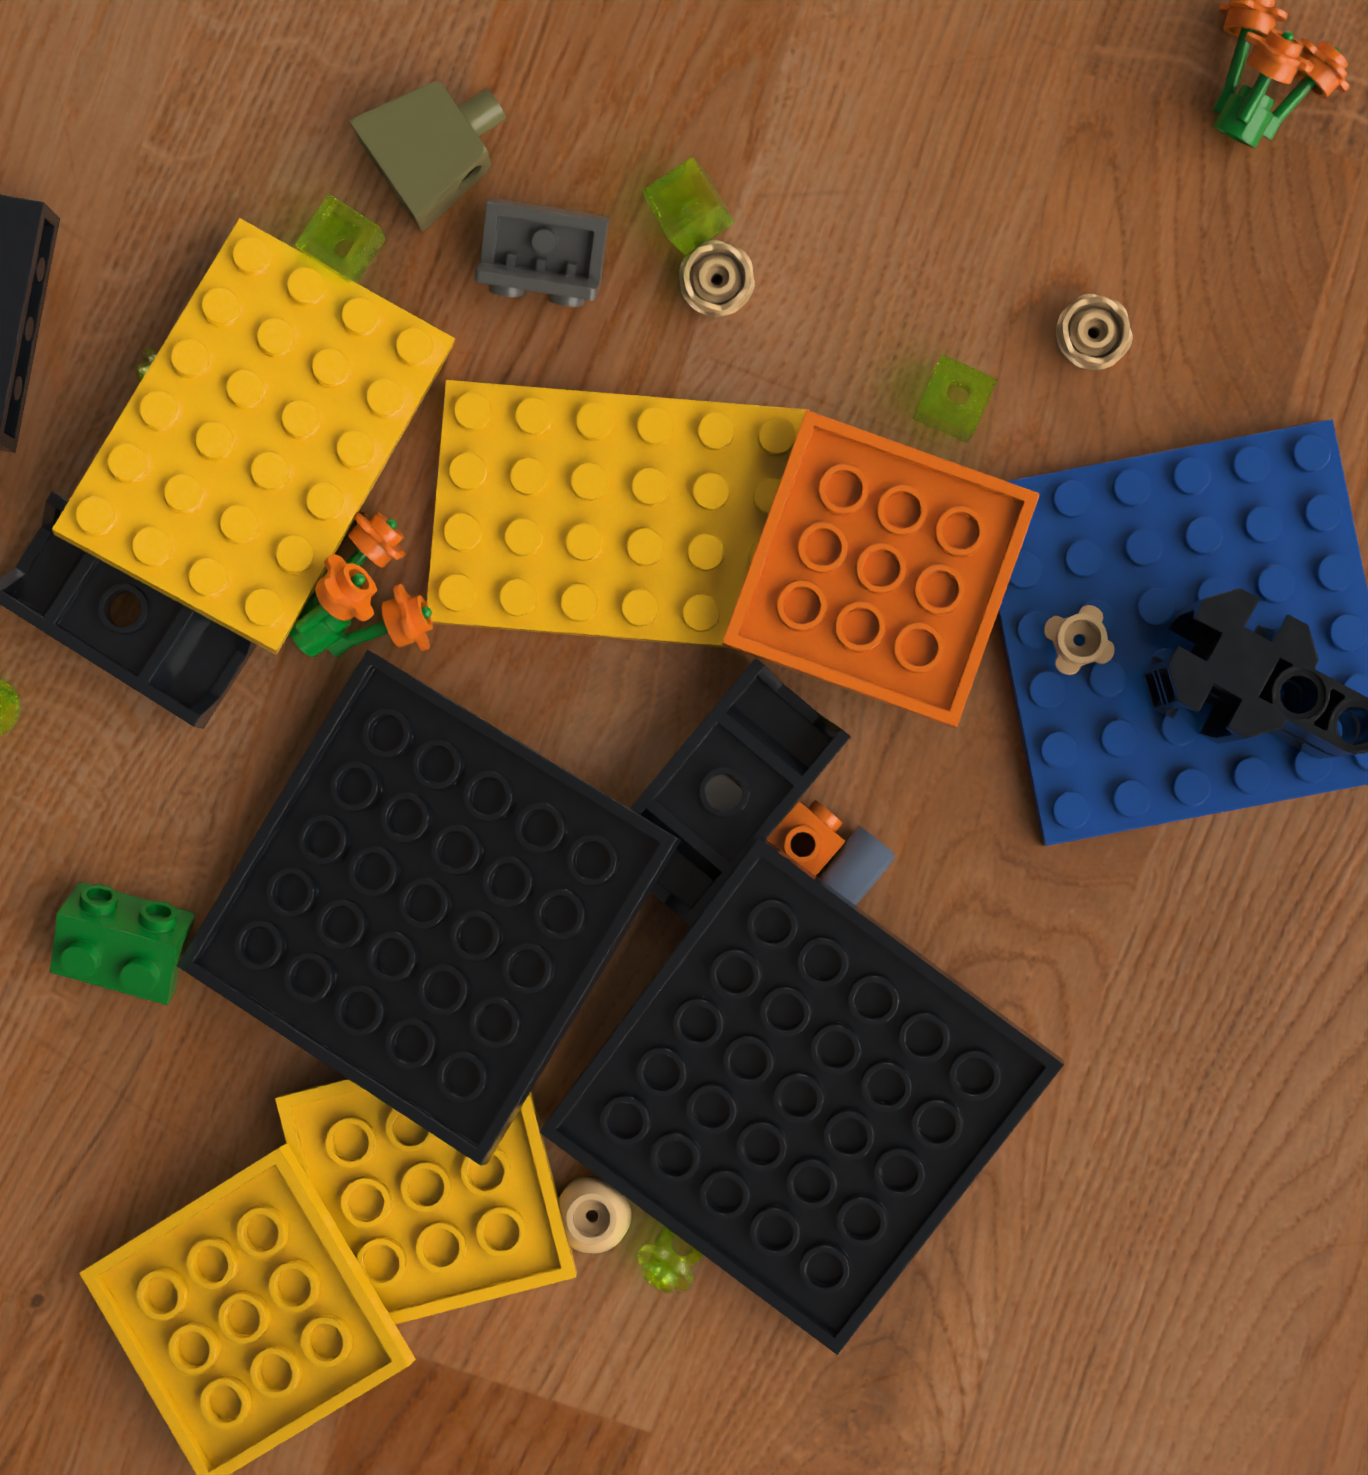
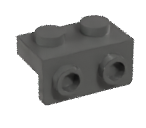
(542, 251)

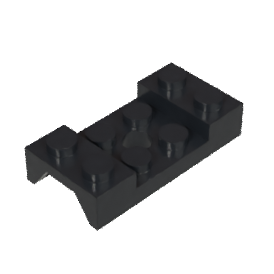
(165, 655)
(775, 753)

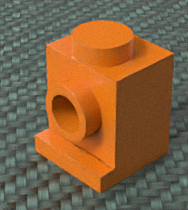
(816, 822)

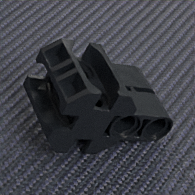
(1243, 678)

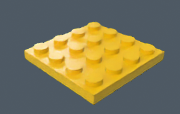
(422, 1214)
(247, 1315)

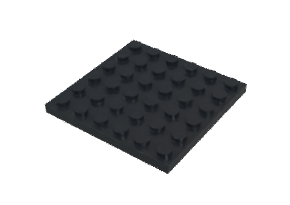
(428, 906)
(801, 1095)

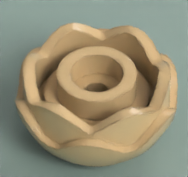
(722, 260)
(1107, 318)
(612, 1209)

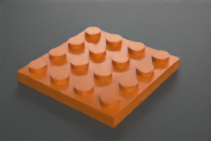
(881, 569)

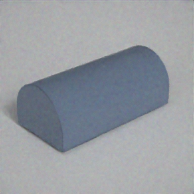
(857, 865)

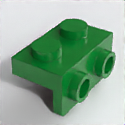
(120, 942)

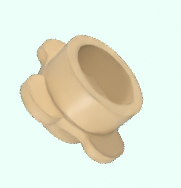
(1089, 625)

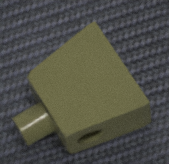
(429, 146)

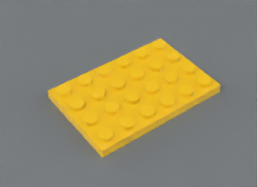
(254, 437)
(600, 510)

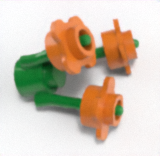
(1276, 57)
(348, 593)

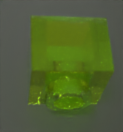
(688, 206)
(338, 222)
(951, 418)

